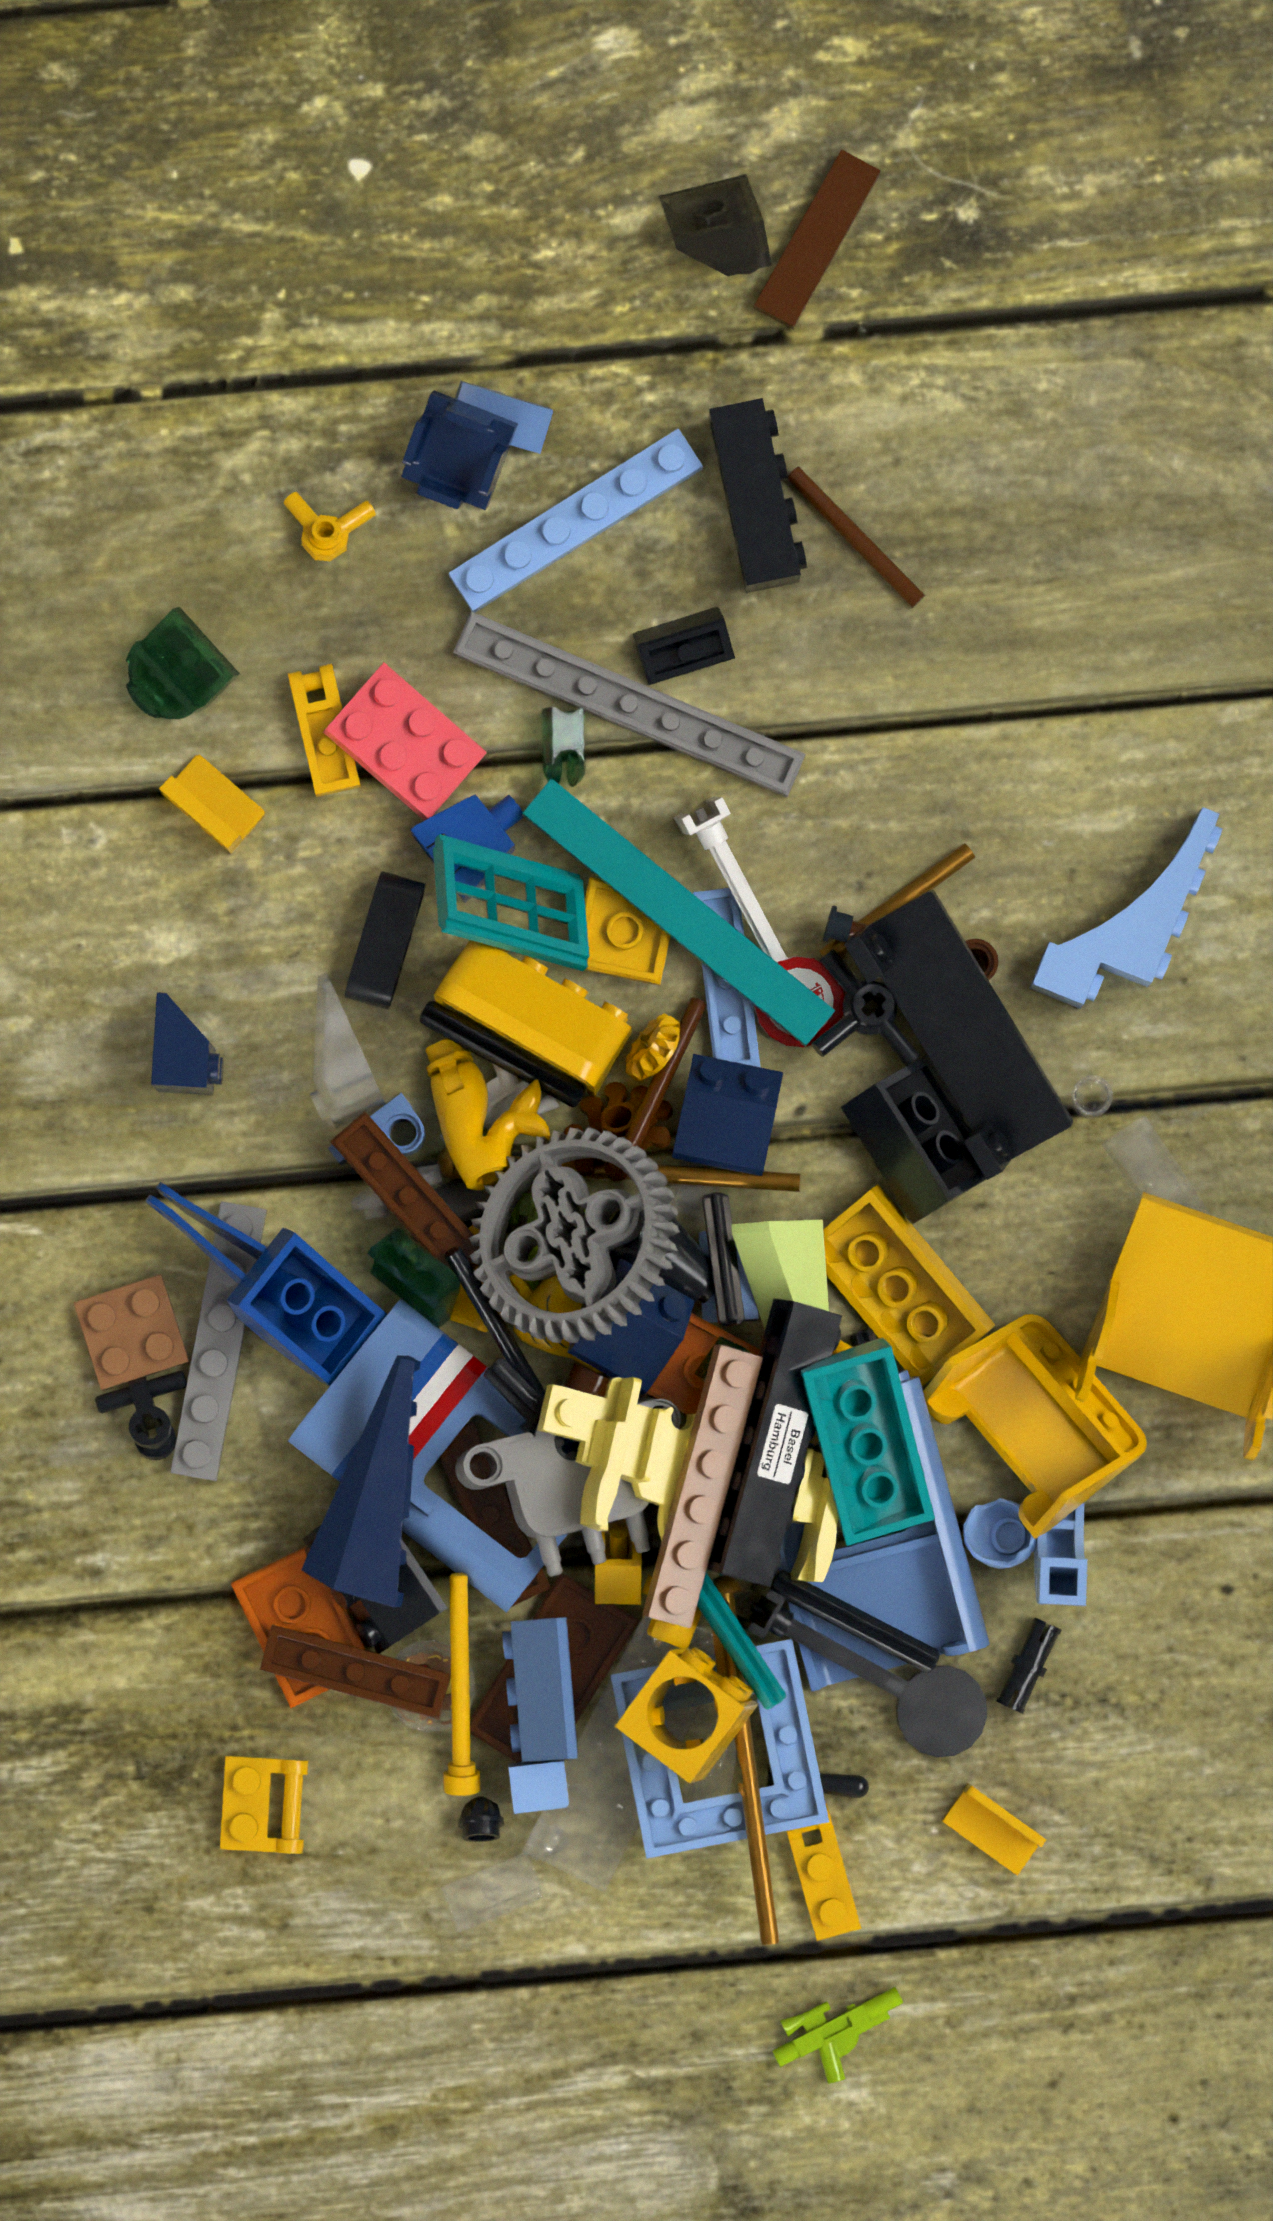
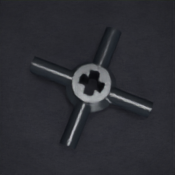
(855, 1020)

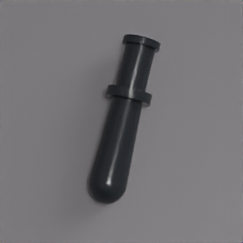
(837, 1784)

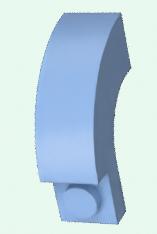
(1061, 1563)

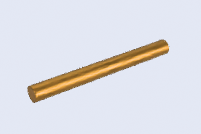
(922, 884)

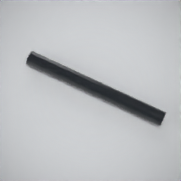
(492, 1318)

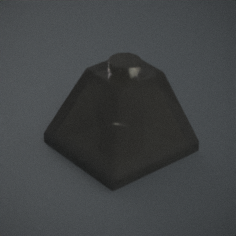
(719, 225)

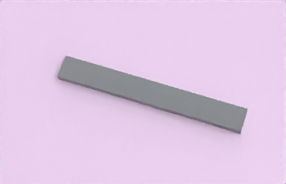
(629, 704)

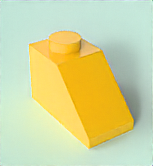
(621, 1575)

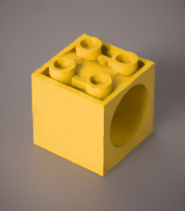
(646, 1716)

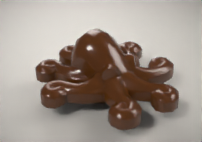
(617, 1120)

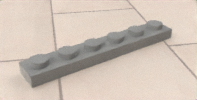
(215, 1355)

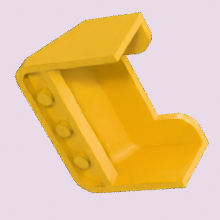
(536, 1011)

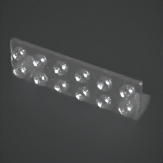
(602, 1810)

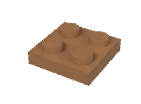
(131, 1332)

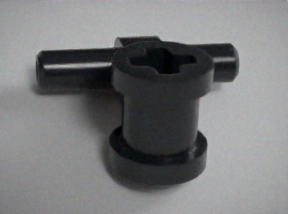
(147, 1415)

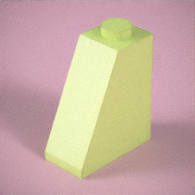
(783, 1262)

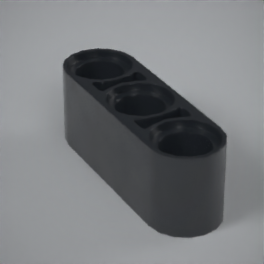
(385, 940)

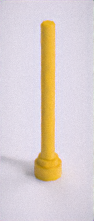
(461, 1776)

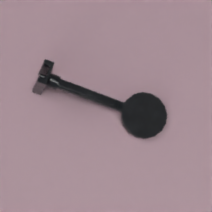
(935, 1710)

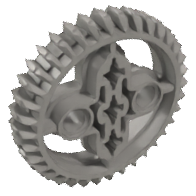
(589, 1241)

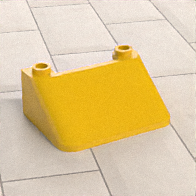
(1023, 1401)

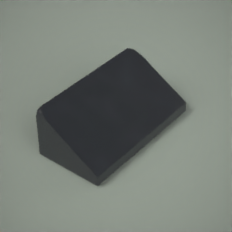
(683, 645)

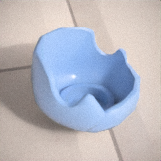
(997, 1534)

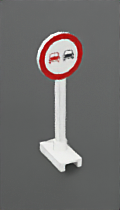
(805, 969)

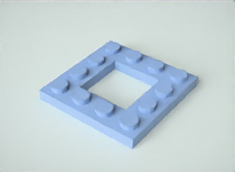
(789, 1804)

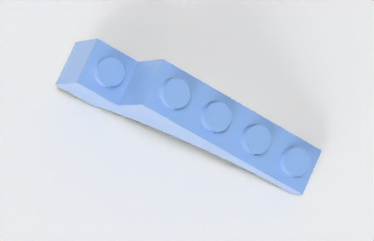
(1135, 938)

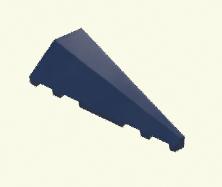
(362, 1530)

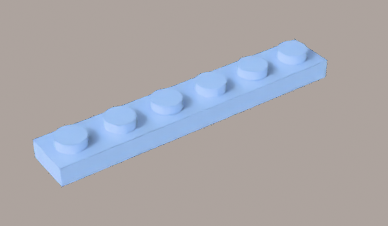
(575, 520)

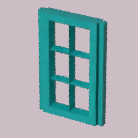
(504, 936)

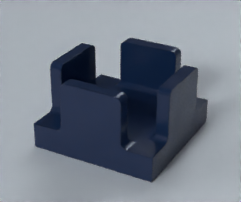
(457, 452)

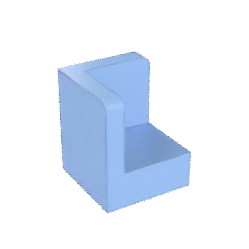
(538, 1785)

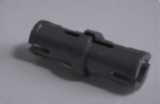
(1028, 1665)

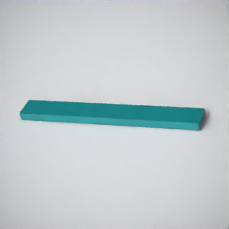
(678, 912)

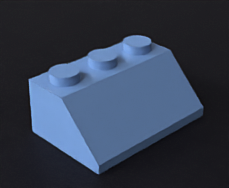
(541, 1689)

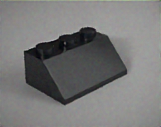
(916, 1138)
(385, 1625)

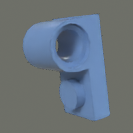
(386, 1117)

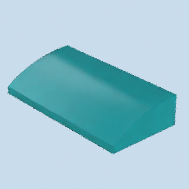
(867, 1442)

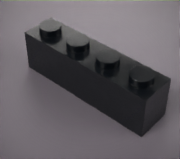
(755, 495)

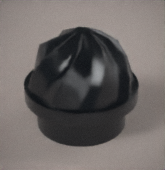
(480, 1820)

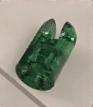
(563, 742)

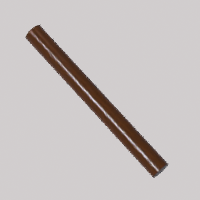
(855, 537)
(662, 1080)

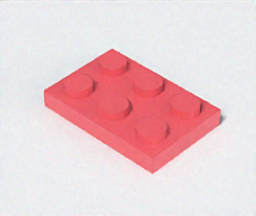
(405, 742)

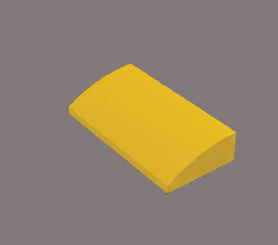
(901, 1285)

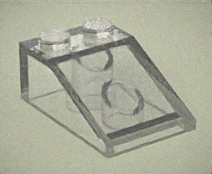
(340, 1067)

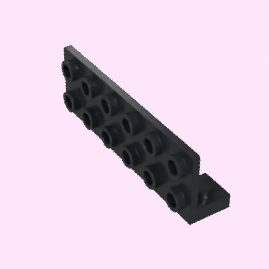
(962, 1030)

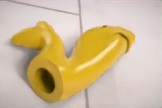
(461, 1110)

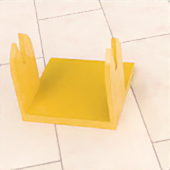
(1190, 1313)

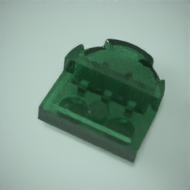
(176, 669)
(415, 1276)

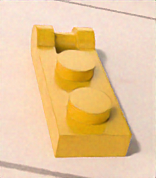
(329, 765)
(824, 1882)

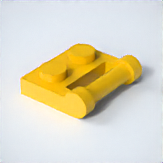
(248, 1804)

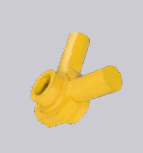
(326, 535)

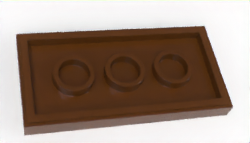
(595, 1642)

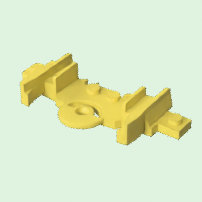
(648, 1451)

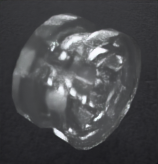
(1105, 1096)

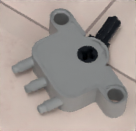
(546, 1482)

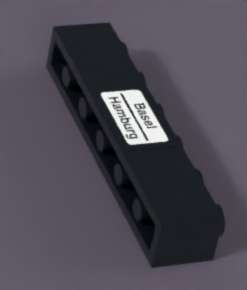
(772, 1444)

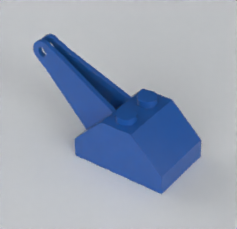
(288, 1294)

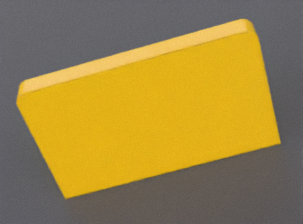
(213, 803)
(992, 1829)

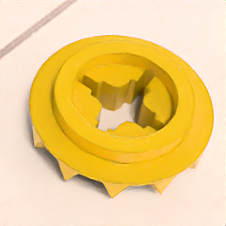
(653, 1047)

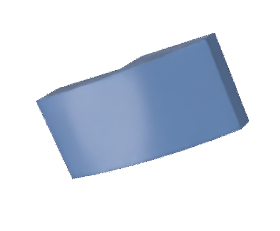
(531, 417)

